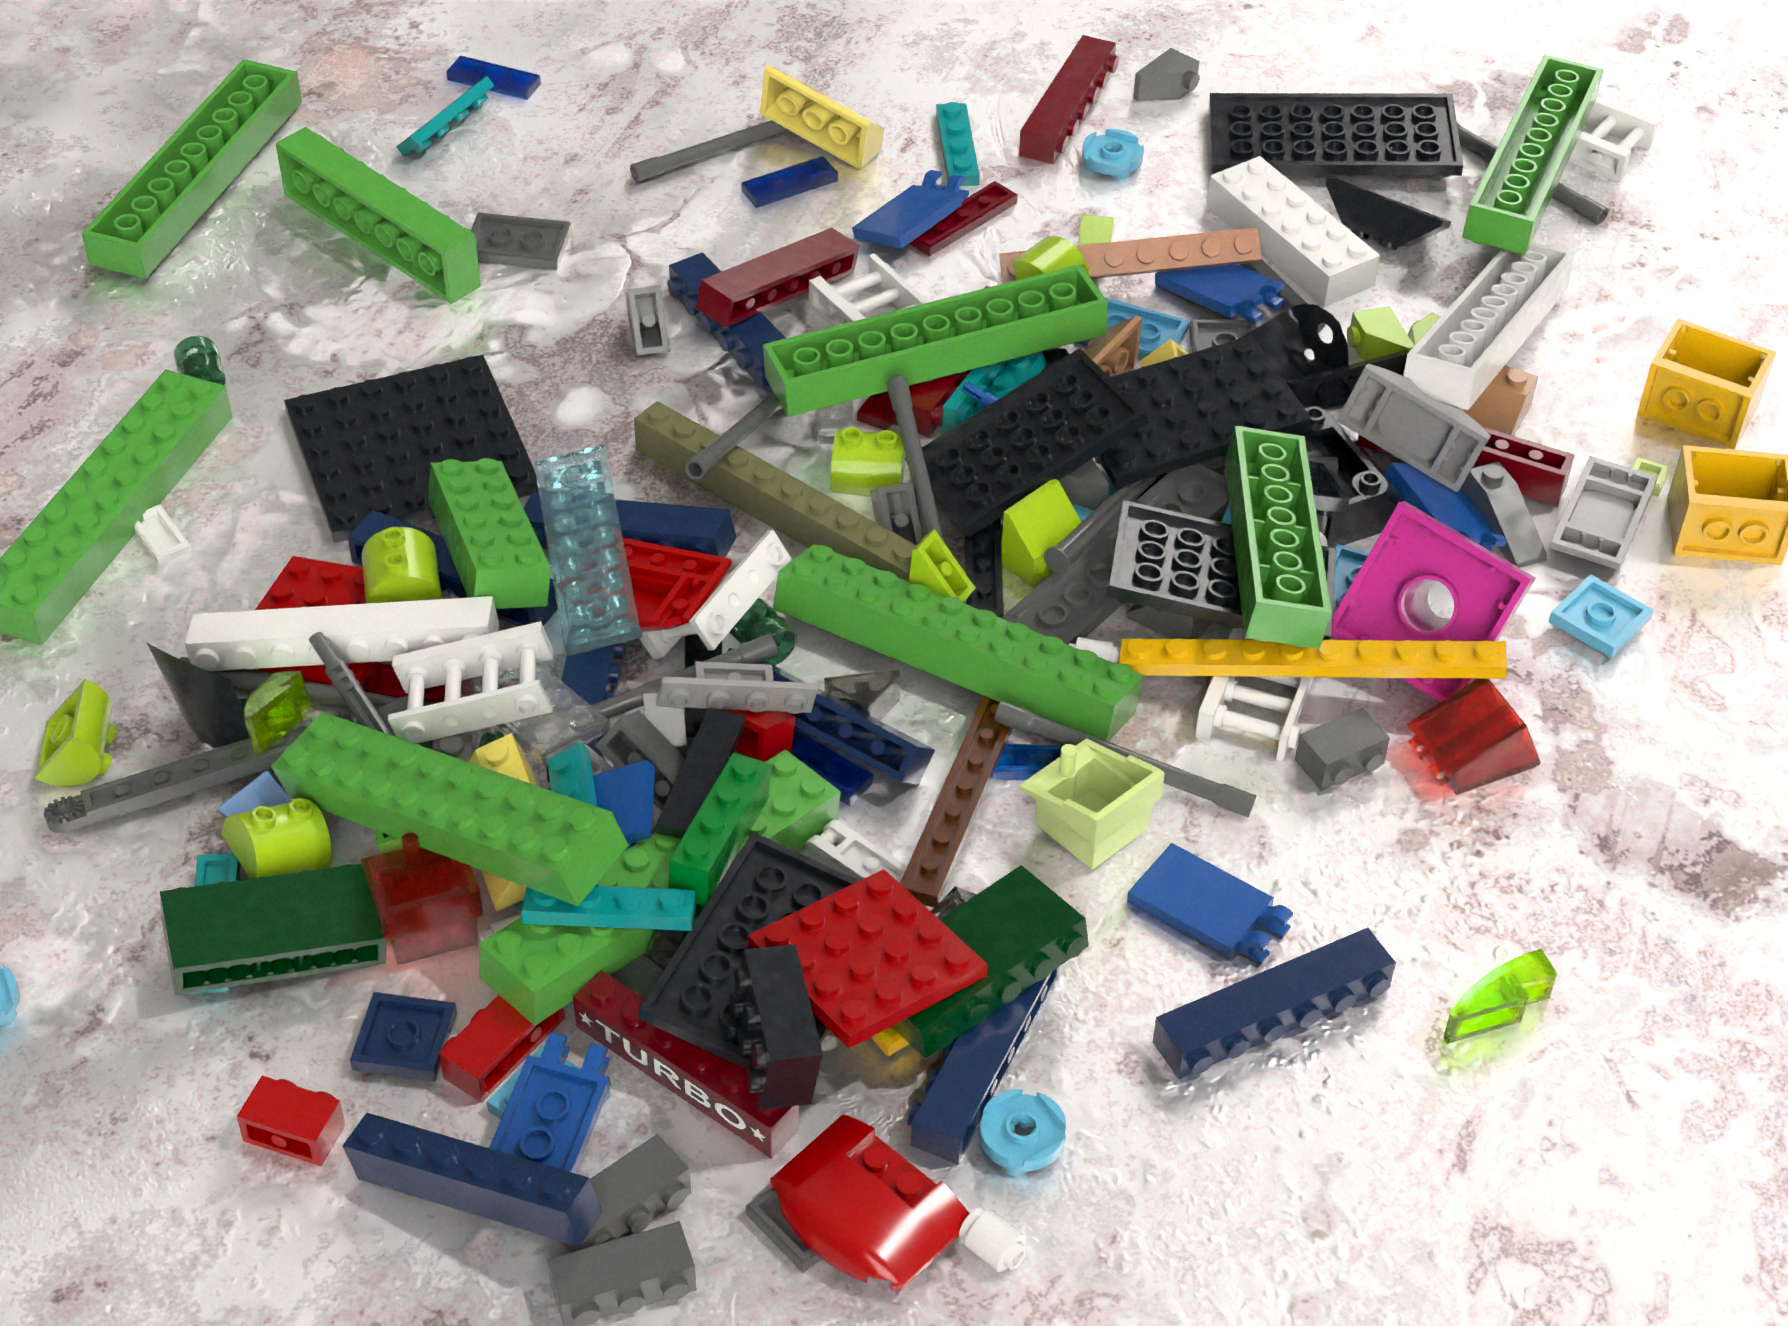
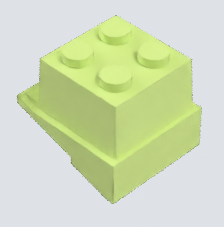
(1094, 799)

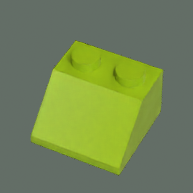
(1033, 527)

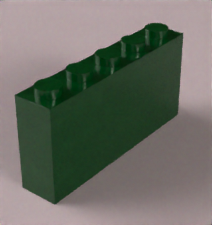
(270, 928)
(1022, 937)

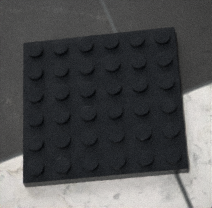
(377, 438)

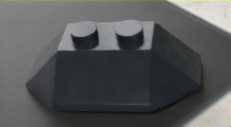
(1381, 216)

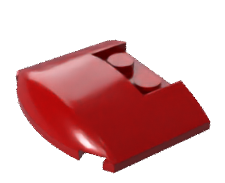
(671, 582)
(866, 1205)

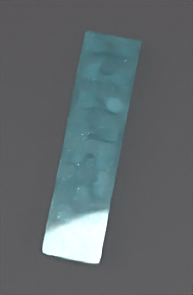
(587, 551)

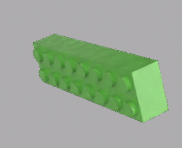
(379, 215)
(1276, 538)

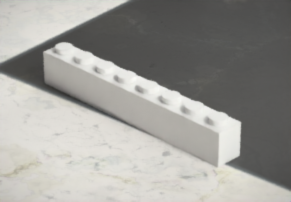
(354, 631)

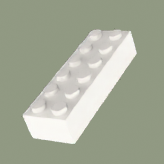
(1294, 231)

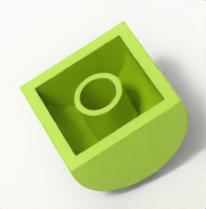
(1047, 256)
(866, 461)
(400, 567)
(77, 739)
(279, 838)

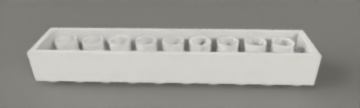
(1488, 324)

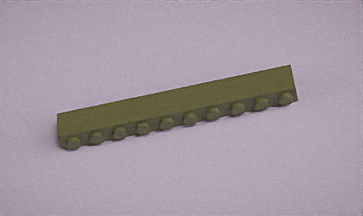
(771, 493)

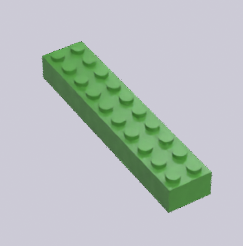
(1532, 155)
(192, 169)
(935, 339)
(104, 499)
(958, 642)
(453, 807)
(546, 965)

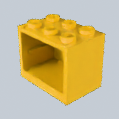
(1706, 383)
(1729, 505)

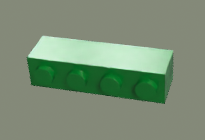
(720, 827)

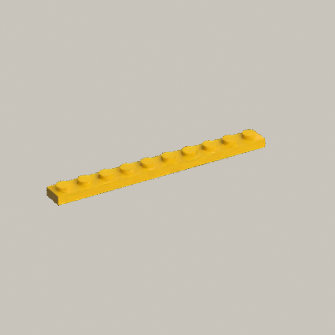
(1333, 658)

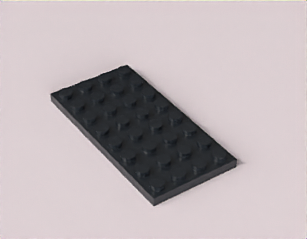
(1337, 133)

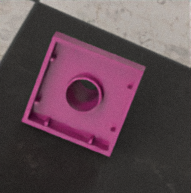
(1394, 582)

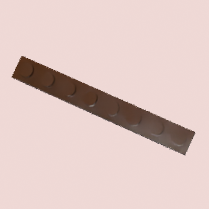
(956, 806)

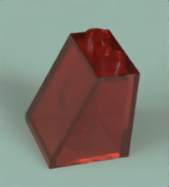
(1473, 738)

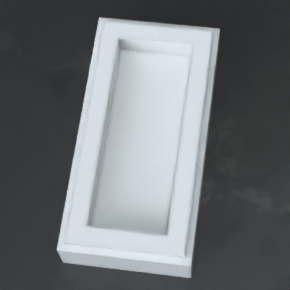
(161, 535)

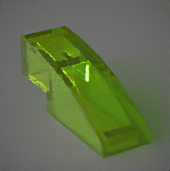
(275, 708)
(1501, 996)

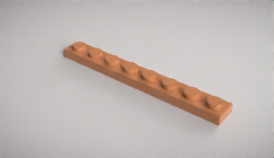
(1160, 254)

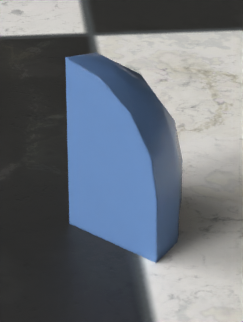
(260, 792)

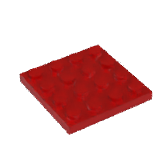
(314, 584)
(873, 956)

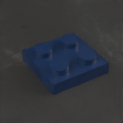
(403, 1036)

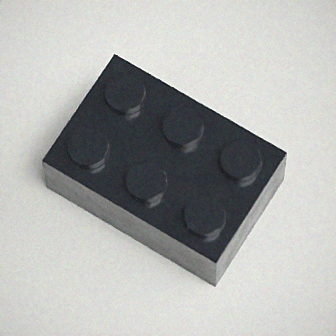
(776, 1027)

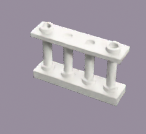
(1605, 157)
(832, 306)
(730, 600)
(464, 660)
(1225, 688)

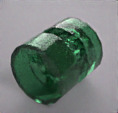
(200, 359)
(763, 620)

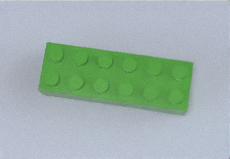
(488, 533)

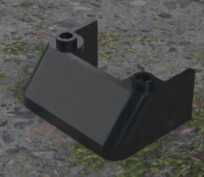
(1373, 490)

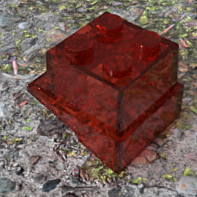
(423, 900)

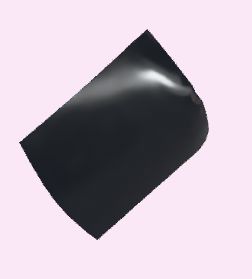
(1292, 333)
(204, 700)

